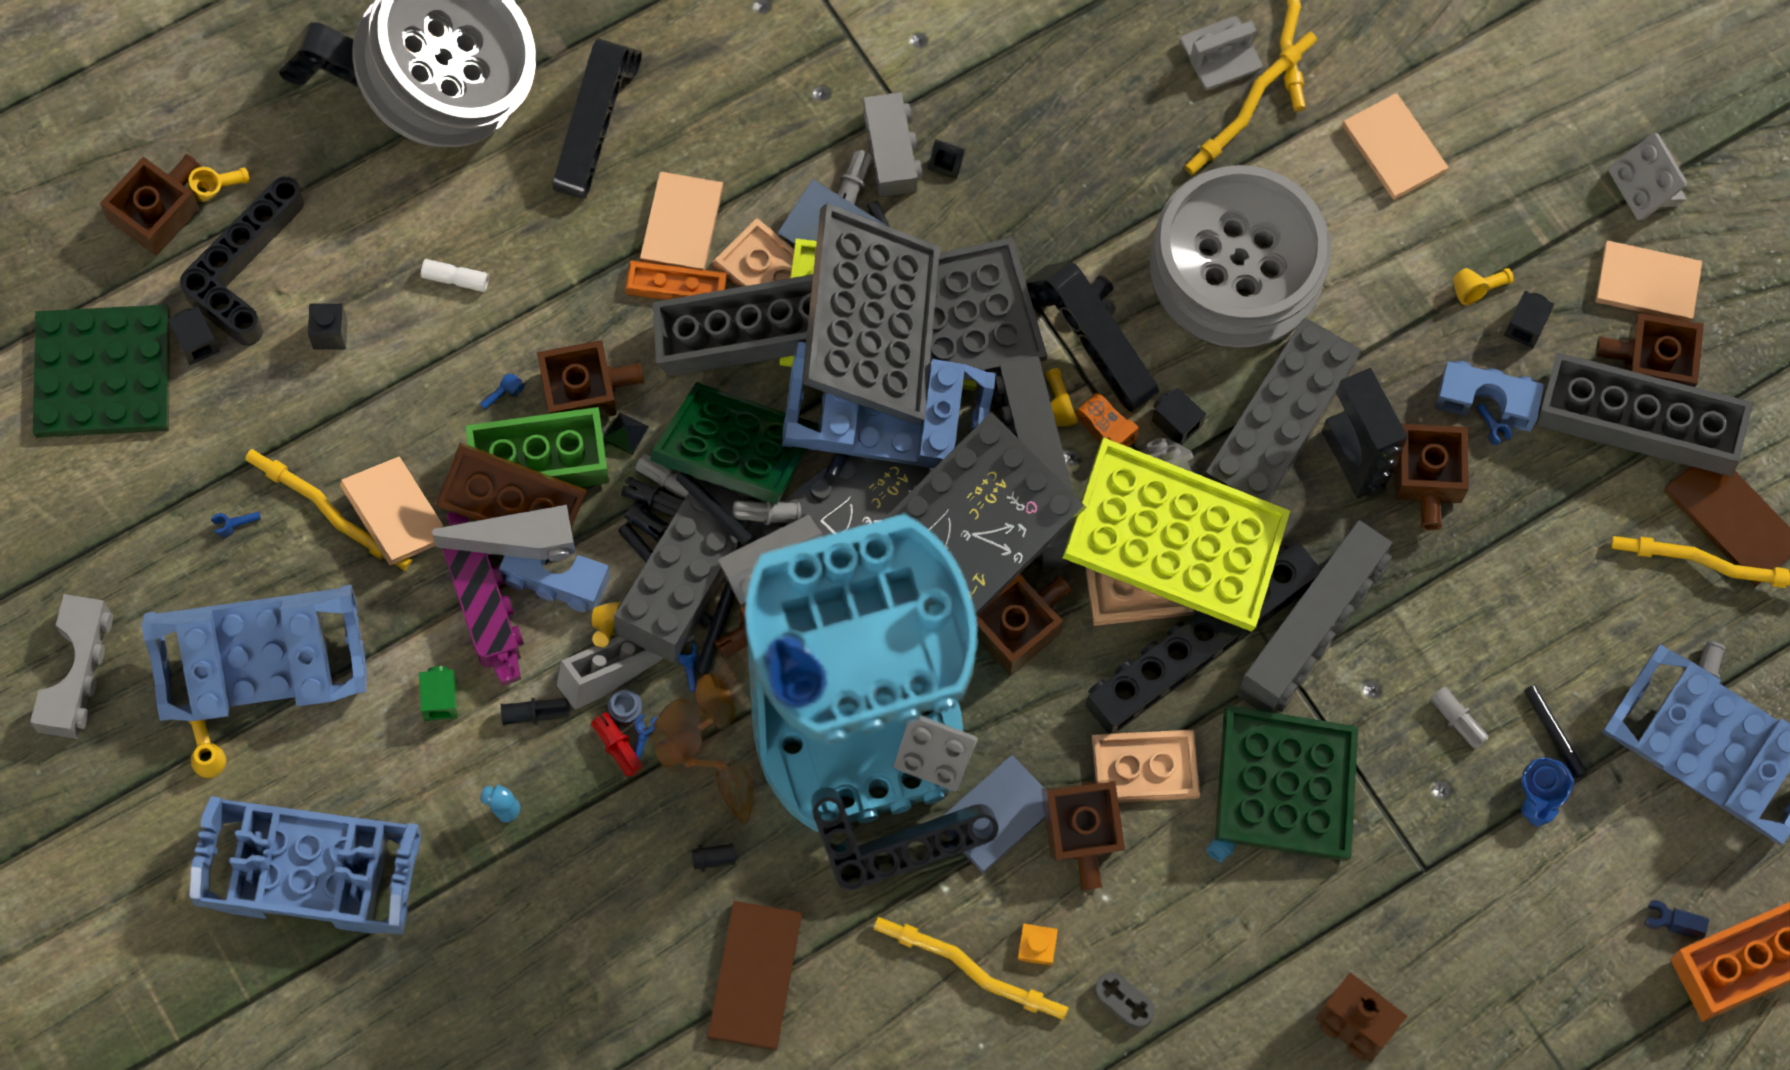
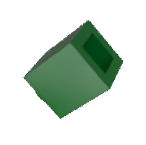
(438, 694)

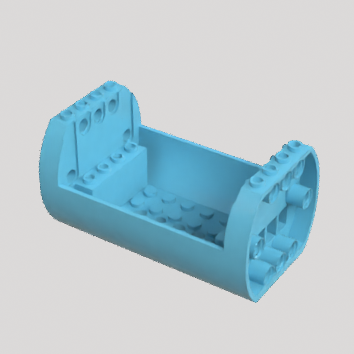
(895, 639)

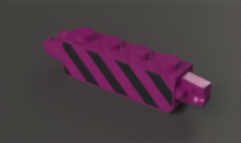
(485, 609)

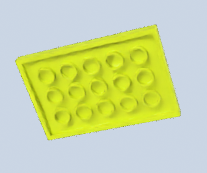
(1177, 534)

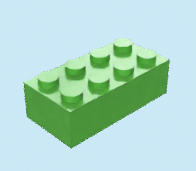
(554, 444)

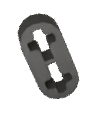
(1130, 995)

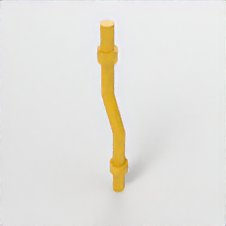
(1293, 78)
(1213, 147)
(279, 472)
(1647, 547)
(1032, 1000)

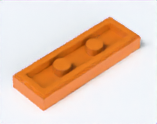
(671, 281)

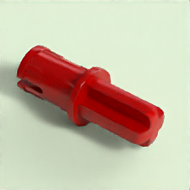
(617, 744)

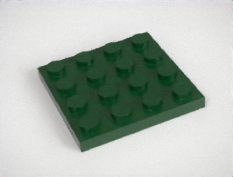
(101, 371)
(730, 444)
(1287, 783)

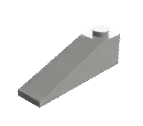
(529, 535)
(602, 670)

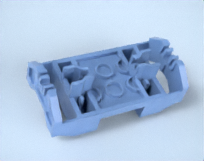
(875, 435)
(254, 653)
(1711, 742)
(305, 865)

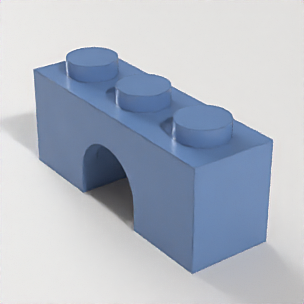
(1516, 397)
(579, 586)

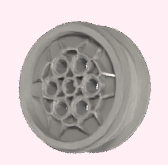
(495, 59)
(1258, 209)

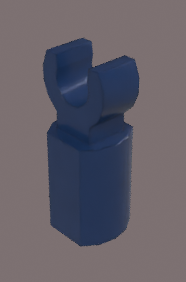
(1678, 921)

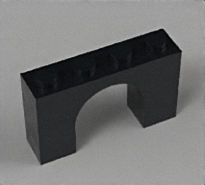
(1365, 435)

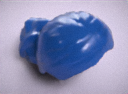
(794, 673)
(1546, 788)

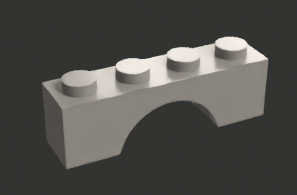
(62, 707)

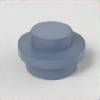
(624, 706)

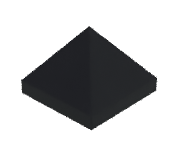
(946, 158)
(626, 433)

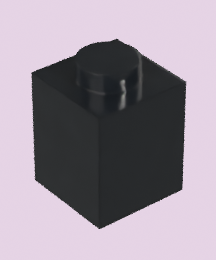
(1529, 319)
(327, 326)
(193, 335)
(1177, 416)

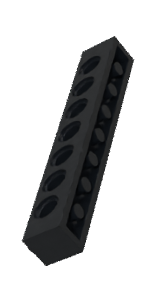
(1117, 713)

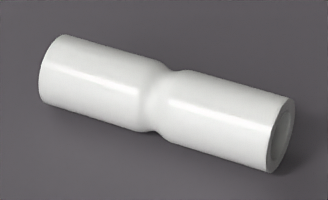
(450, 274)

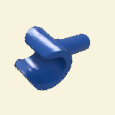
(509, 383)
(1494, 426)
(234, 522)
(688, 662)
(643, 733)

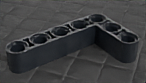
(318, 49)
(592, 115)
(238, 257)
(1096, 330)
(896, 843)

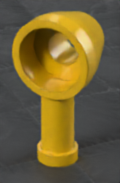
(212, 181)
(1472, 287)
(1061, 405)
(604, 622)
(216, 763)

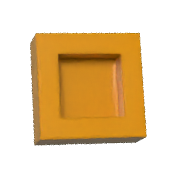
(1037, 944)

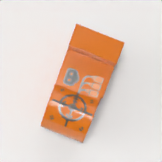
(1106, 422)

